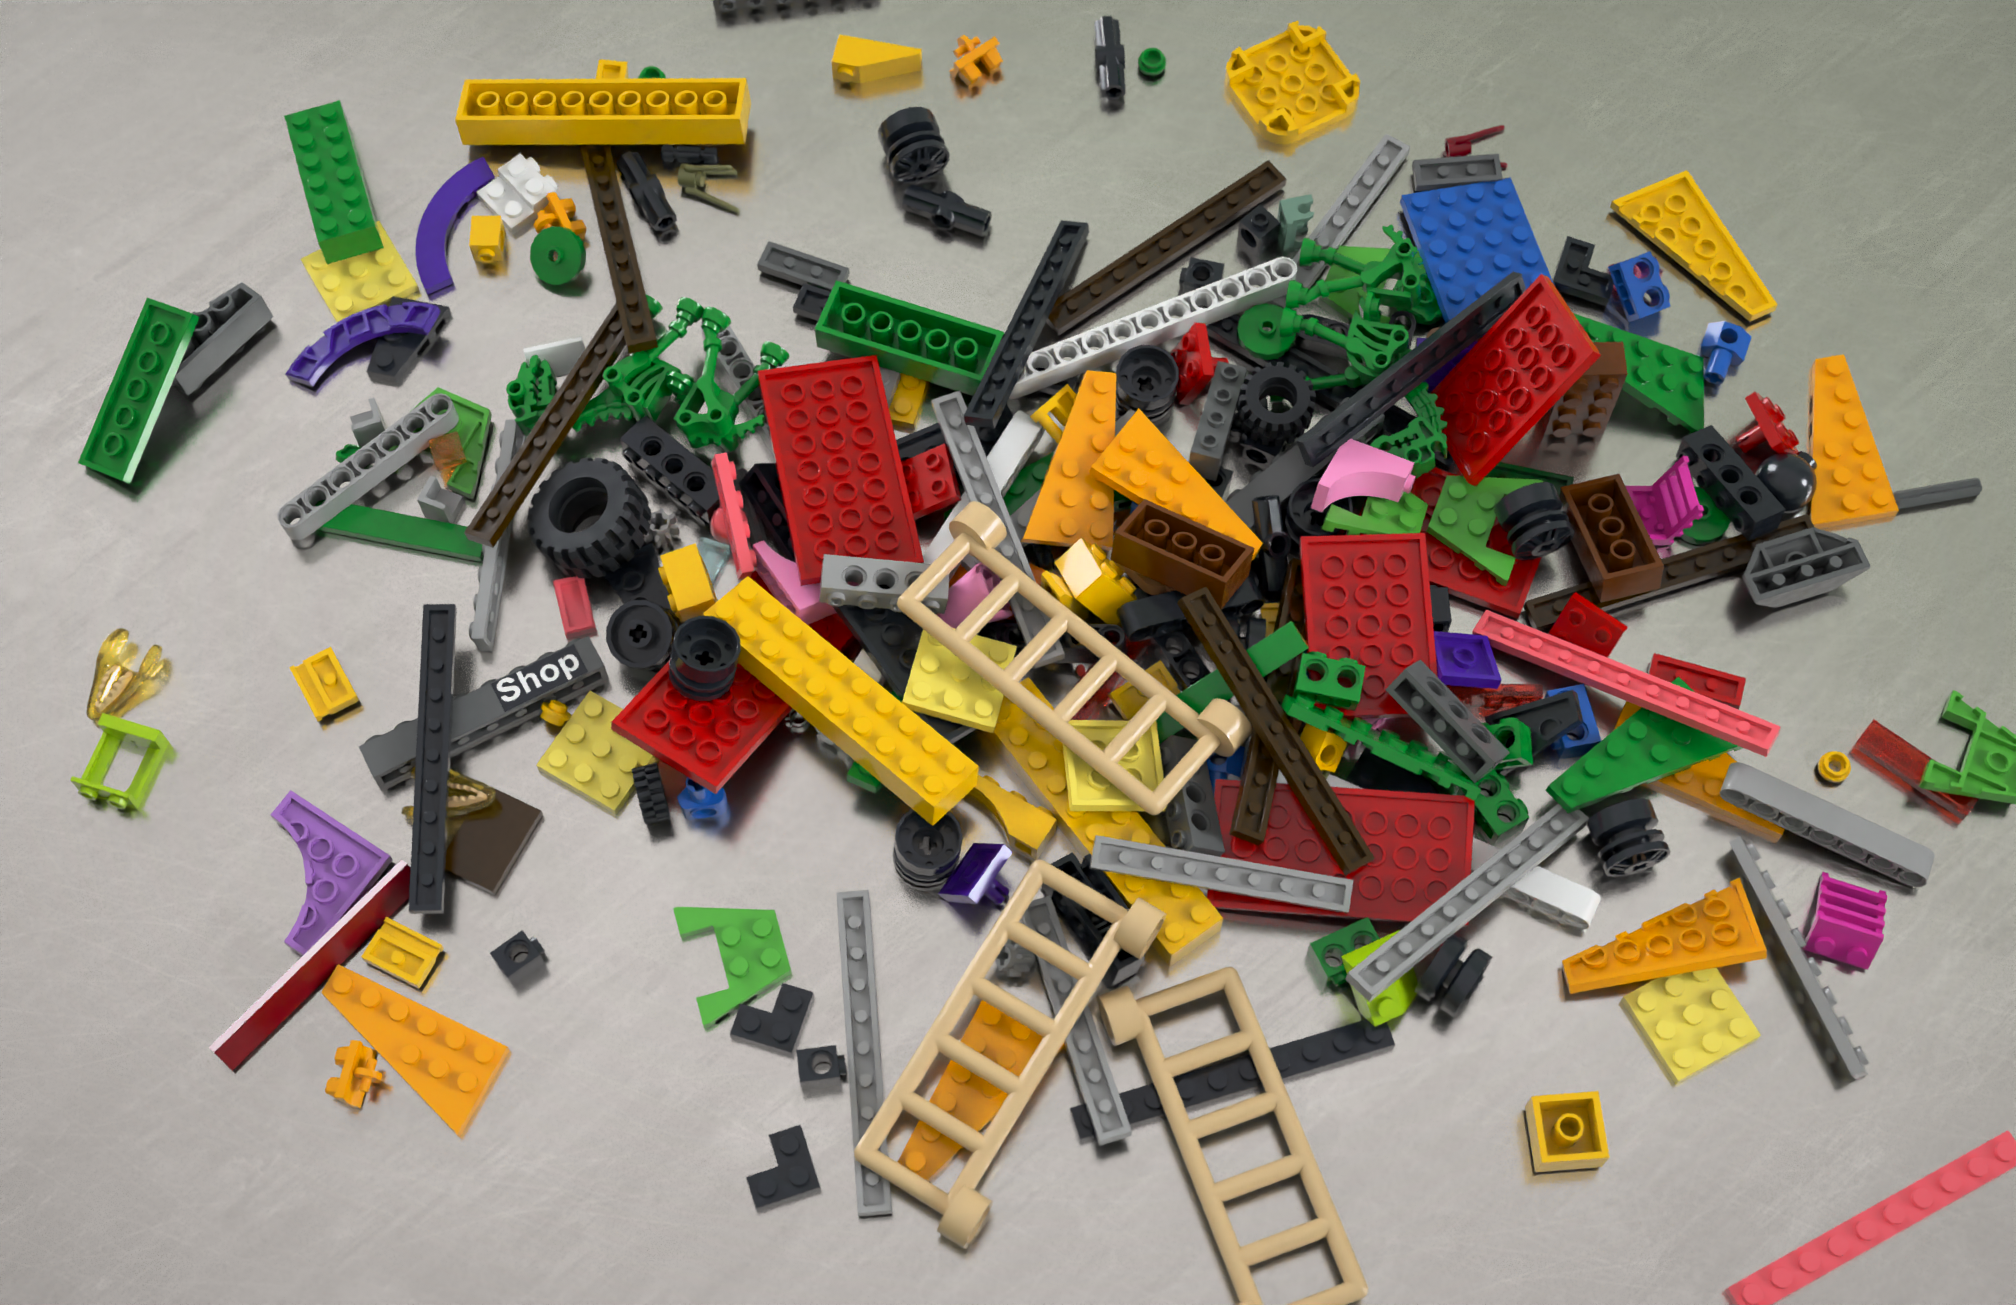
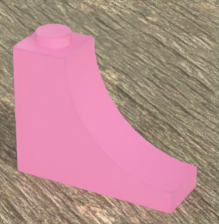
(1363, 472)
(784, 583)

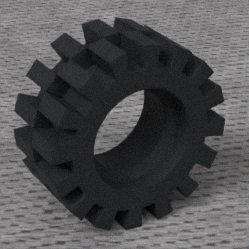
(650, 793)

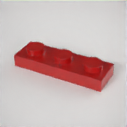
(1702, 680)

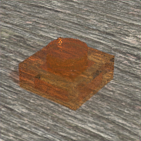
(447, 451)

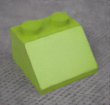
(1391, 1001)

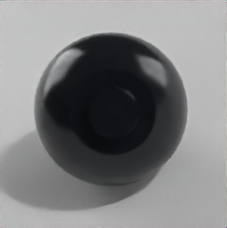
(1789, 479)

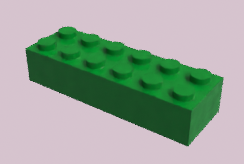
(333, 182)
(906, 337)

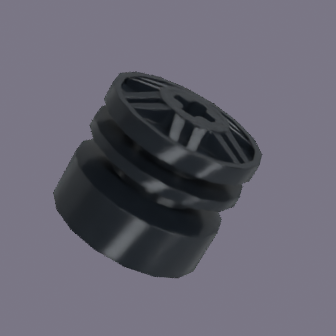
(913, 145)
(1147, 369)
(1305, 521)
(1534, 521)
(704, 658)
(1628, 837)
(942, 840)

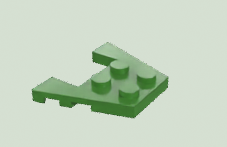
(1348, 300)
(473, 432)
(1379, 516)
(1466, 518)
(1988, 762)
(749, 951)

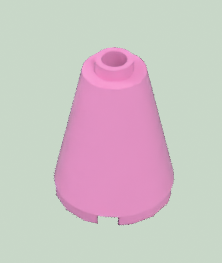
(969, 593)

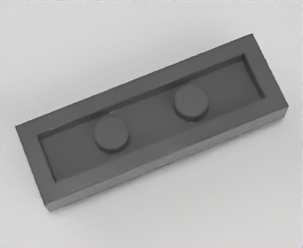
(1455, 171)
(801, 267)

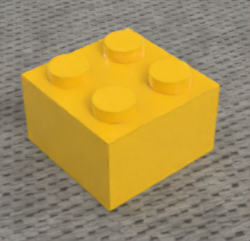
(1095, 580)
(687, 582)
(1566, 1131)

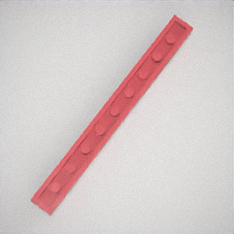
(1628, 683)
(1876, 1224)

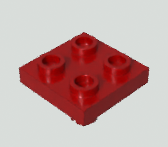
(1194, 363)
(1769, 427)
(931, 481)
(1588, 626)

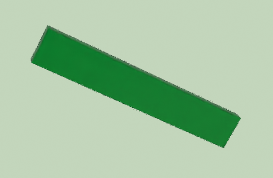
(404, 531)
(1265, 654)

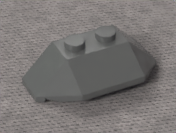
(1802, 566)

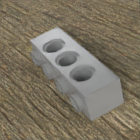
(869, 574)

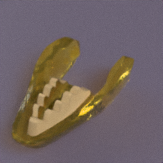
(114, 682)
(465, 795)

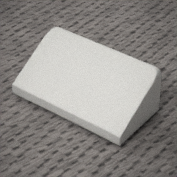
(560, 354)

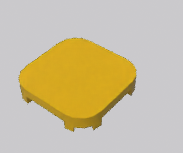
(1291, 84)

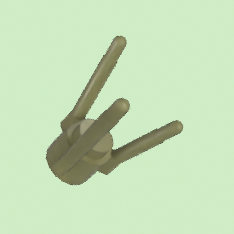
(695, 175)

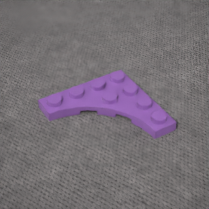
(336, 865)

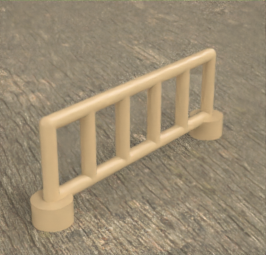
(978, 532)
(1129, 1020)
(963, 1206)

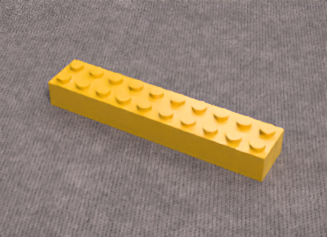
(603, 111)
(846, 703)
(1040, 765)

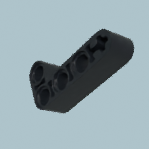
(1325, 347)

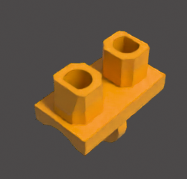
(966, 66)
(558, 214)
(356, 1076)

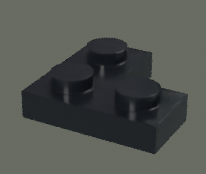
(1576, 278)
(778, 1029)
(791, 1178)

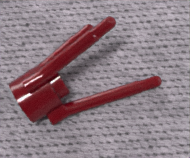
(1461, 145)

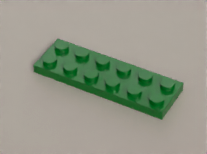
(138, 390)

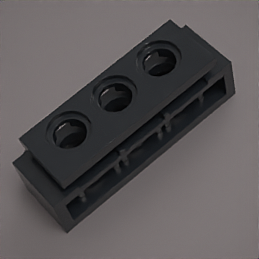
(671, 468)
(1087, 925)

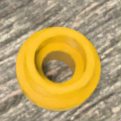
(555, 712)
(1837, 759)

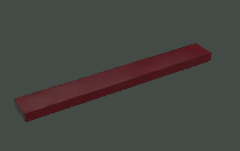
(313, 967)

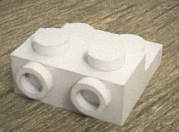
(517, 192)

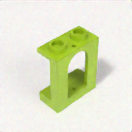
(114, 731)

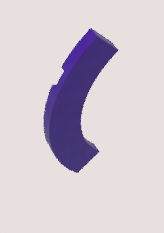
(439, 218)
(356, 329)

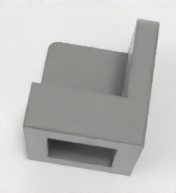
(368, 424)
(439, 503)

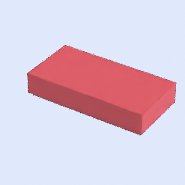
(574, 606)

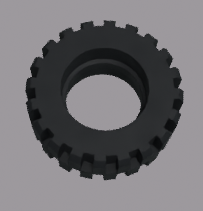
(568, 496)

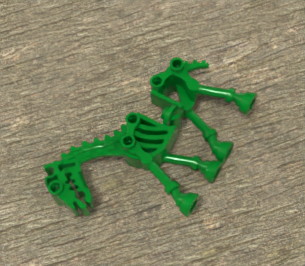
(1372, 342)
(644, 384)

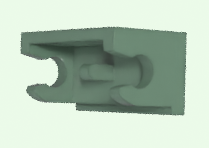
(1294, 219)

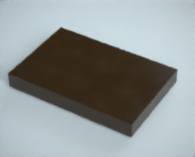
(491, 841)

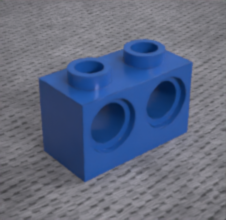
(1632, 289)
(1587, 731)

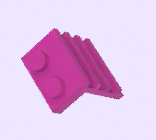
(1668, 503)
(1847, 922)

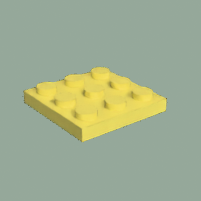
(361, 280)
(952, 690)
(594, 757)
(1092, 791)
(1690, 1020)

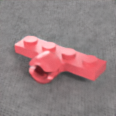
(729, 521)

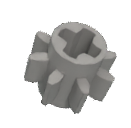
(661, 528)
(1014, 959)

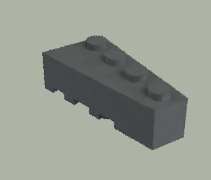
(220, 333)

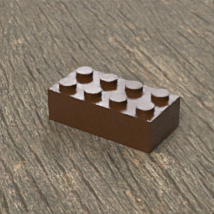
(1592, 397)
(1611, 538)
(1181, 552)

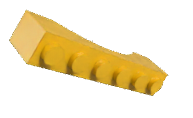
(1024, 825)

